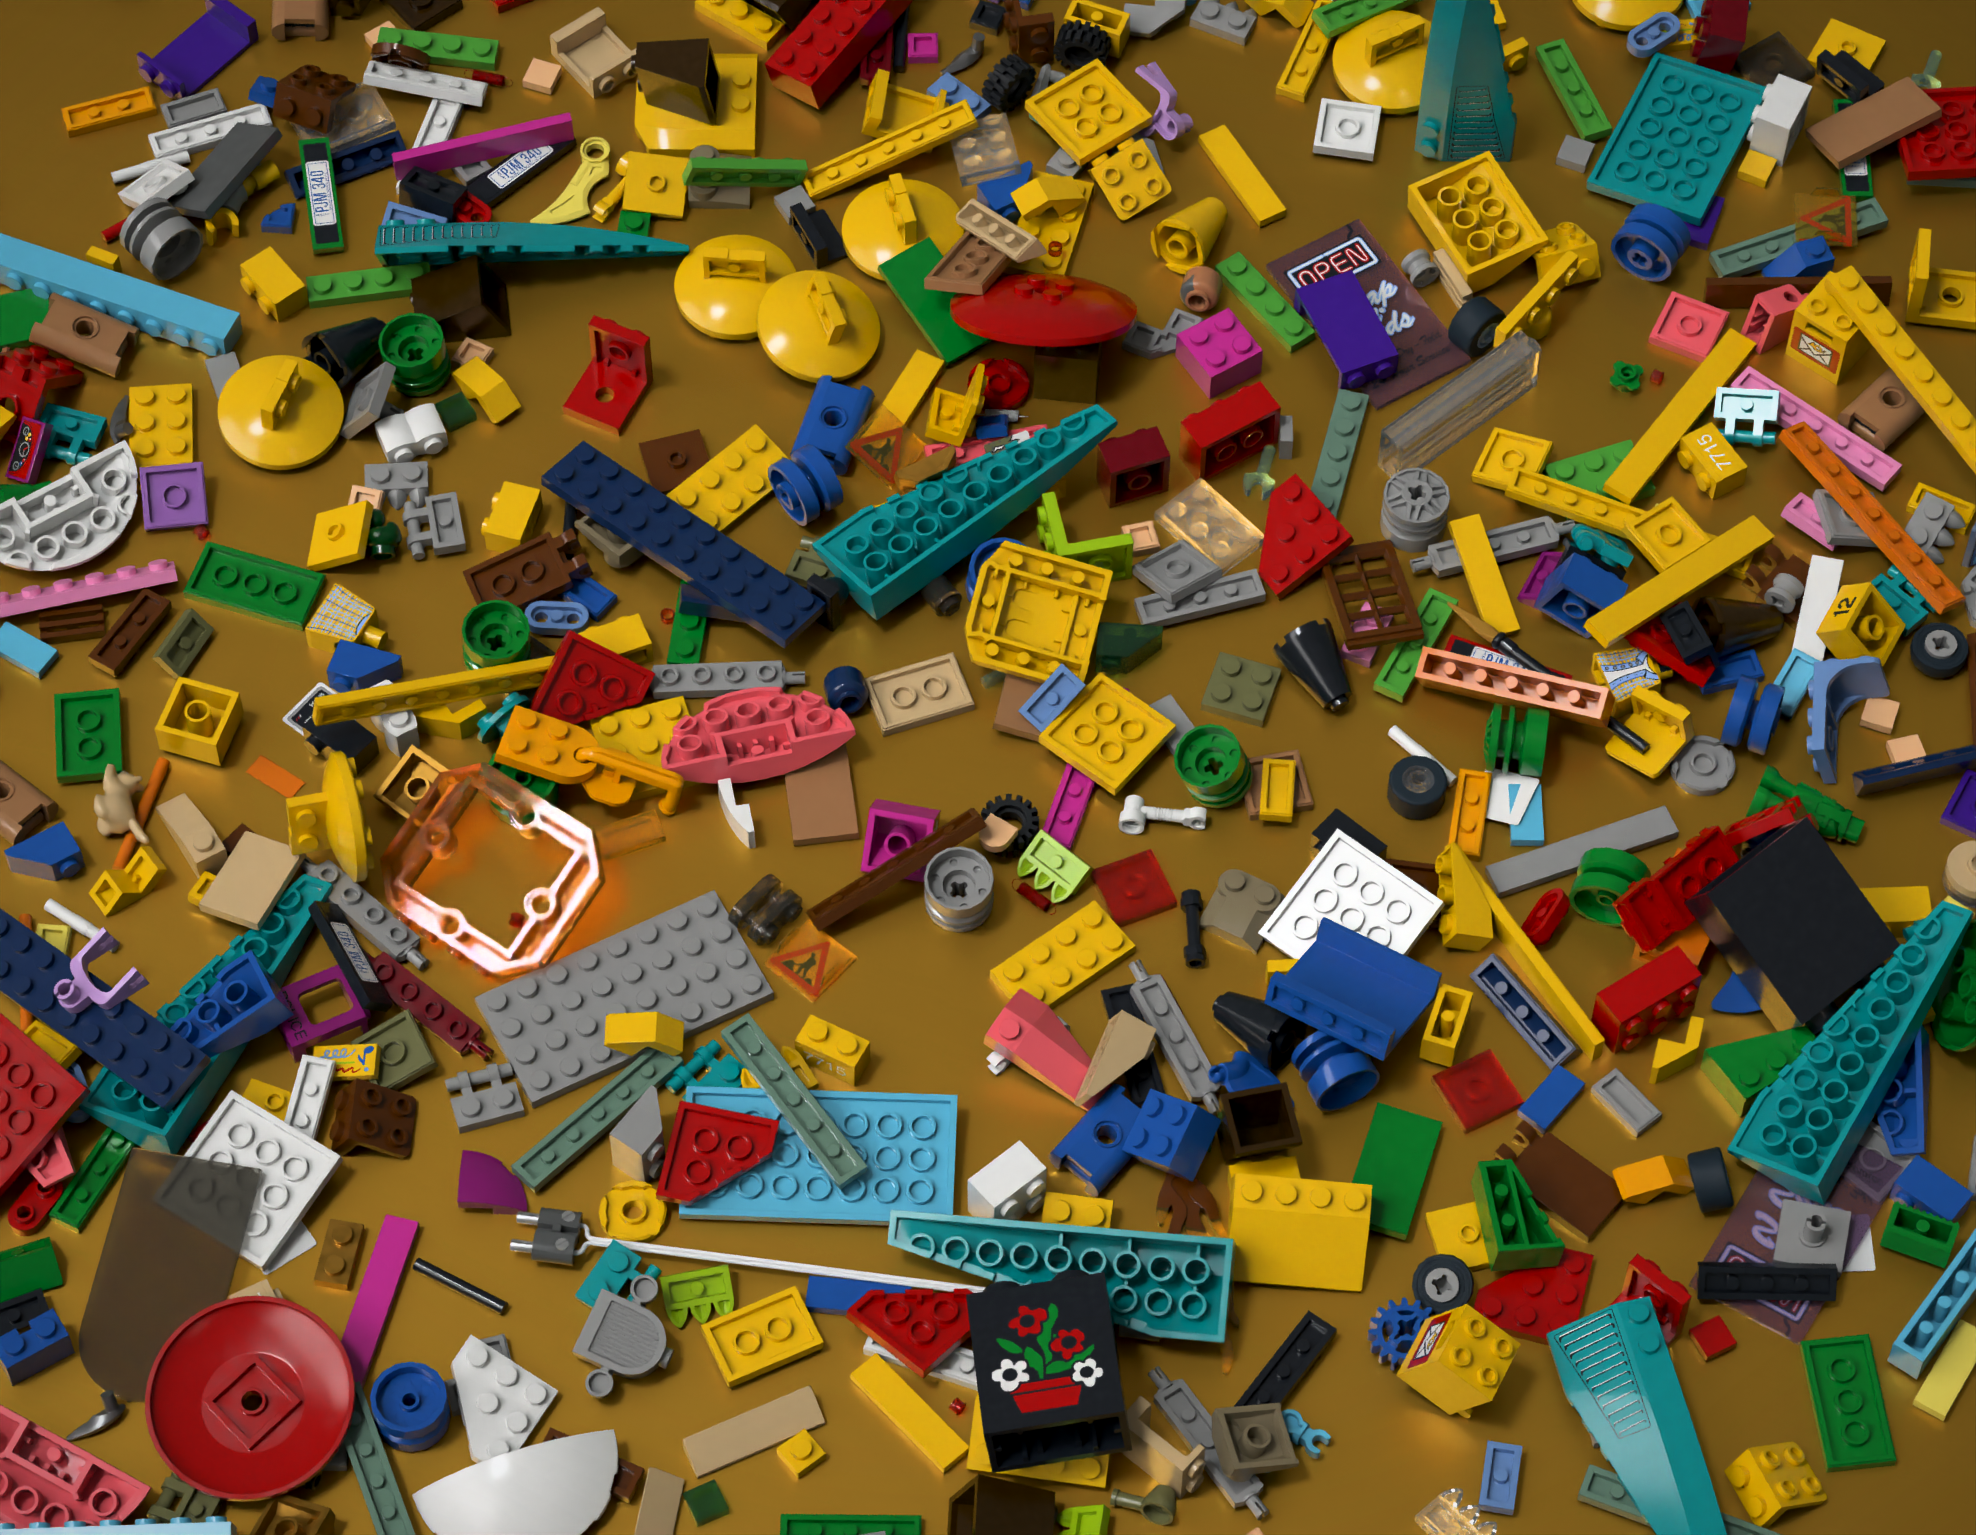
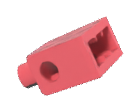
(1772, 316)

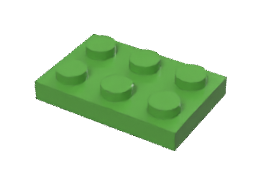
(1594, 468)

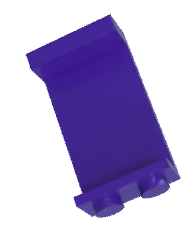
(200, 50)
(1348, 329)

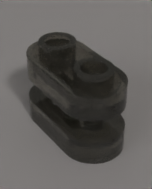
(766, 923)

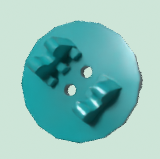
(494, 725)

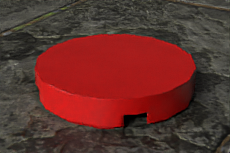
(1006, 384)

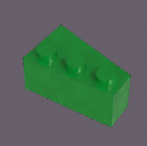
(1749, 1065)
(1510, 1220)

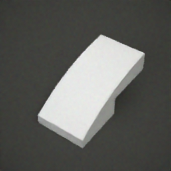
(738, 816)

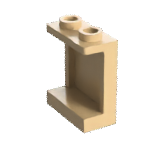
(592, 53)
(1159, 1457)

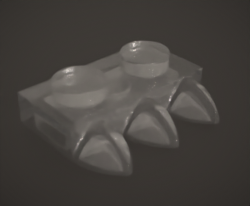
(1443, 1518)

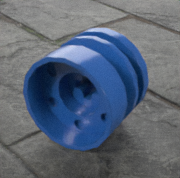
(1334, 1071)

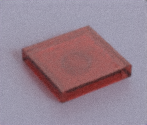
(1133, 888)
(1477, 1091)

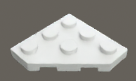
(497, 1399)

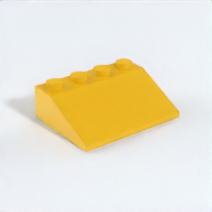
(1476, 219)
(1299, 1231)

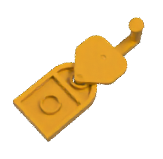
(573, 756)

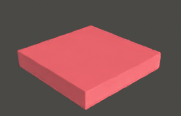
(1688, 327)

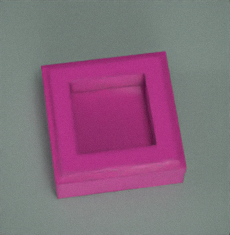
(922, 48)

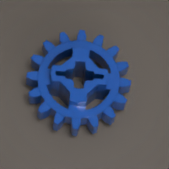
(1396, 1320)

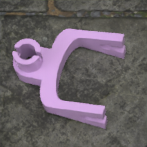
(1165, 119)
(81, 991)

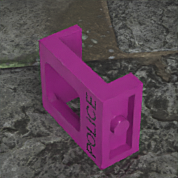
(297, 1029)

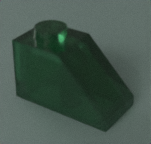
(1125, 646)

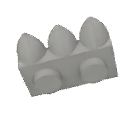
(1224, 20)
(399, 481)
(1928, 525)

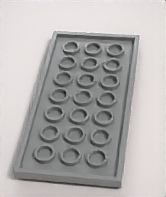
(674, 964)

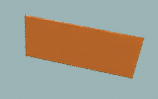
(275, 777)

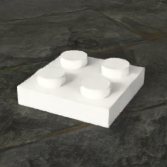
(1347, 129)
(161, 181)

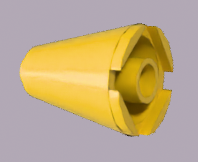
(1189, 234)

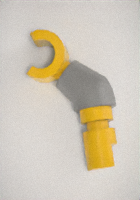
(227, 215)

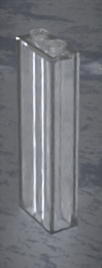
(1460, 405)

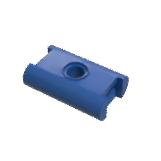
(838, 406)
(1084, 1153)

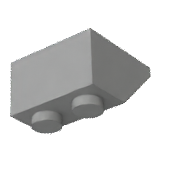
(639, 1139)

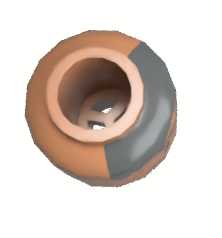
(1201, 288)

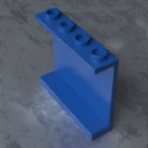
(1355, 990)

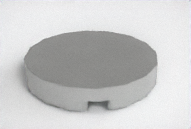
(1703, 766)

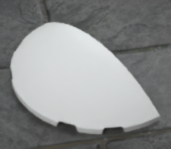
(72, 516)
(528, 1491)

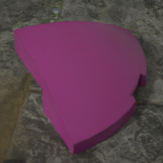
(489, 1185)

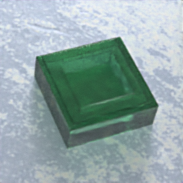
(455, 411)
(706, 1503)

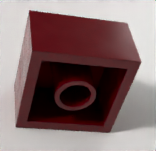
(1719, 34)
(1133, 466)

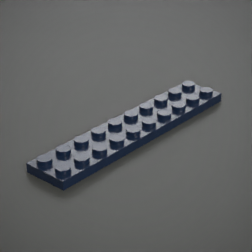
(684, 544)
(119, 1038)

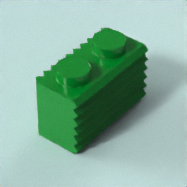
(1919, 1234)

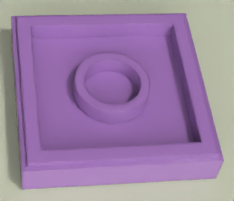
(174, 496)

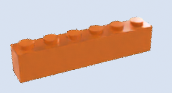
(1514, 686)

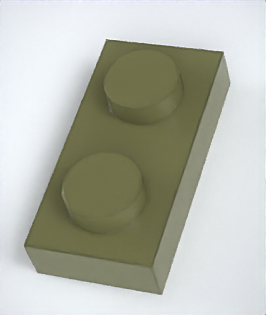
(183, 643)

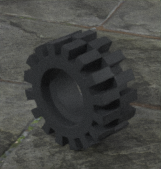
(1081, 44)
(1008, 83)
(1016, 810)

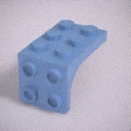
(1833, 690)

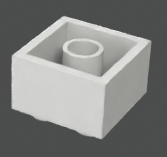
(1779, 118)
(1008, 1185)

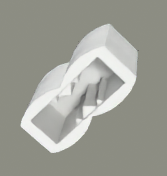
(411, 434)
(398, 728)

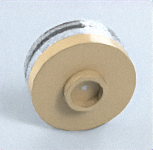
(1960, 874)

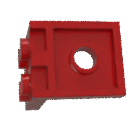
(618, 368)
(28, 377)
(1768, 819)
(1667, 1296)

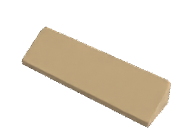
(999, 232)
(752, 1431)
(659, 1503)

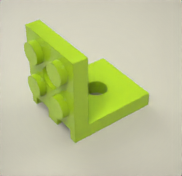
(1108, 552)

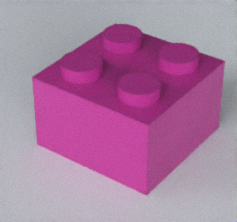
(1219, 353)

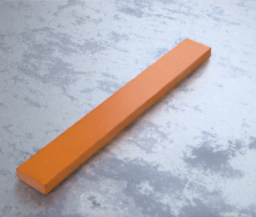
(1872, 518)

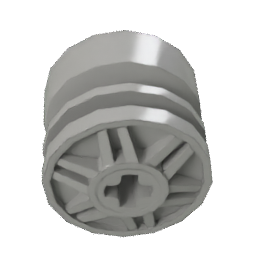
(161, 238)
(1414, 509)
(958, 873)

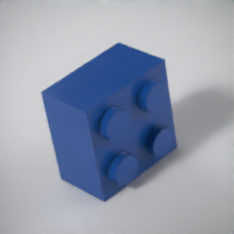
(1578, 592)
(1171, 1135)

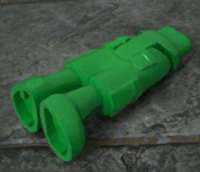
(1830, 815)

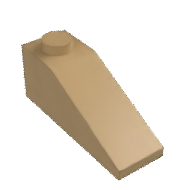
(193, 835)
(1120, 1048)

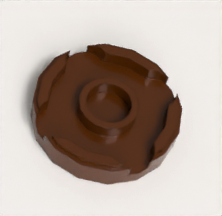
(400, 55)

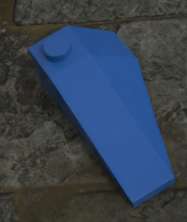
(235, 1009)
(1905, 1105)

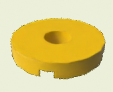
(628, 1195)

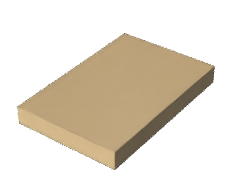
(918, 694)
(251, 881)

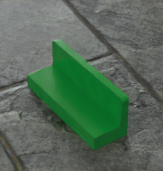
(28, 1269)

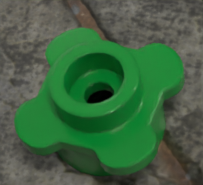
(1625, 383)

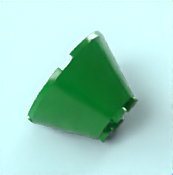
(1956, 998)

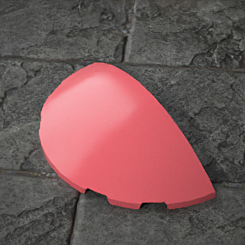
(755, 736)
(58, 1481)

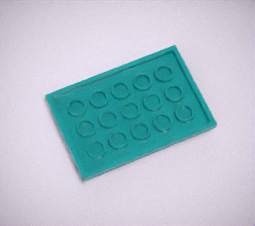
(1677, 138)

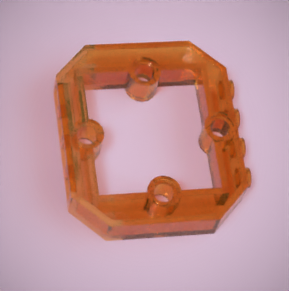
(438, 814)

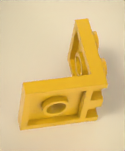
(1930, 284)

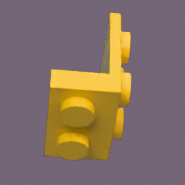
(1130, 178)
(1564, 238)
(953, 413)
(1659, 723)
(1774, 1480)

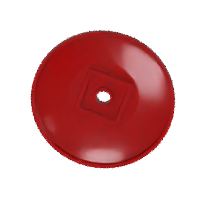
(1045, 311)
(242, 1351)

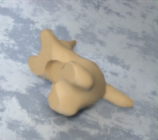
(115, 807)

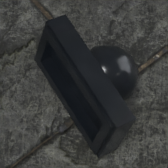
(834, 593)

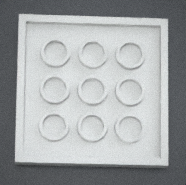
(1356, 892)
(291, 1167)

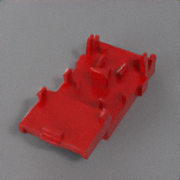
(1656, 904)

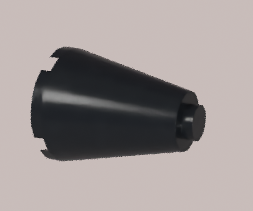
(344, 348)
(1316, 663)
(1259, 1028)

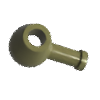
(1156, 1507)

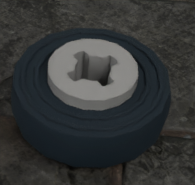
(1943, 661)
(1454, 1288)

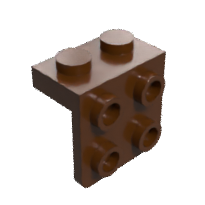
(1030, 35)
(310, 97)
(373, 1118)

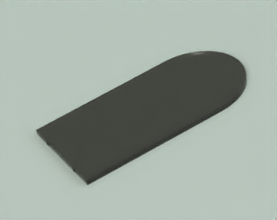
(162, 1261)

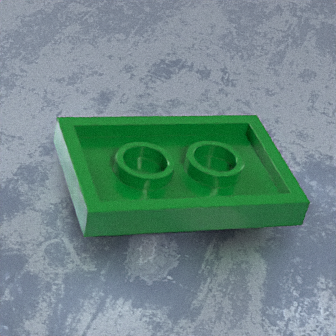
(87, 734)

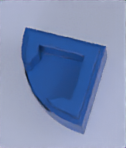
(280, 220)

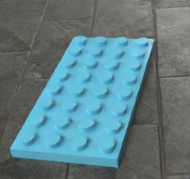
(899, 1136)

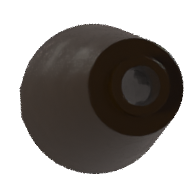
(1737, 623)

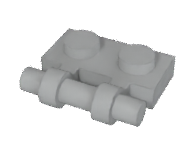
(444, 522)
(488, 1105)

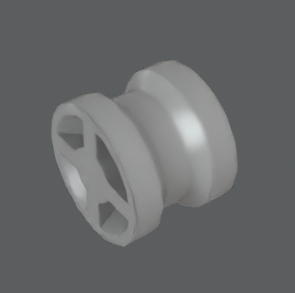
(1420, 268)
(1784, 592)

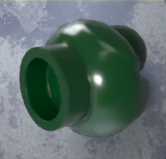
(382, 539)

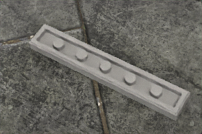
(1564, 856)

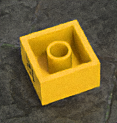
(1860, 624)
(199, 721)

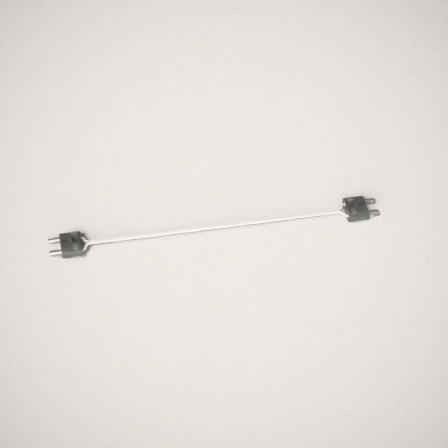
(561, 1229)

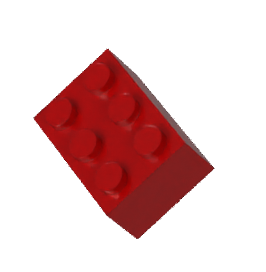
(1229, 431)
(1646, 1000)

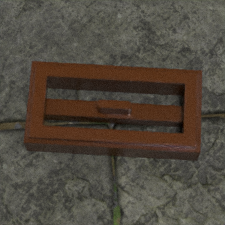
(71, 619)

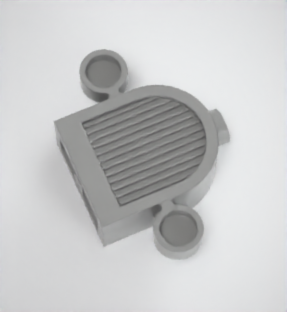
(623, 1338)

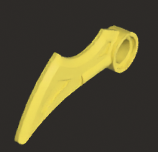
(574, 199)

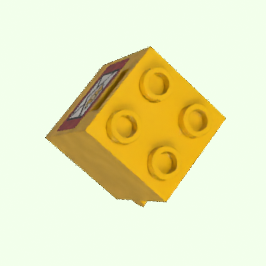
(1825, 336)
(1458, 1360)

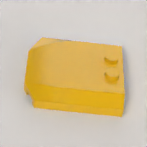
(735, 122)
(1035, 612)

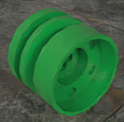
(418, 352)
(495, 635)
(1516, 740)
(1211, 750)

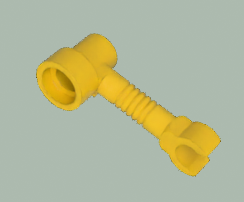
(606, 205)

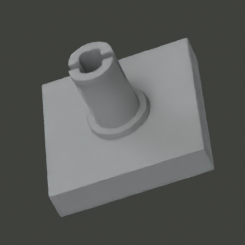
(369, 401)
(1811, 1234)

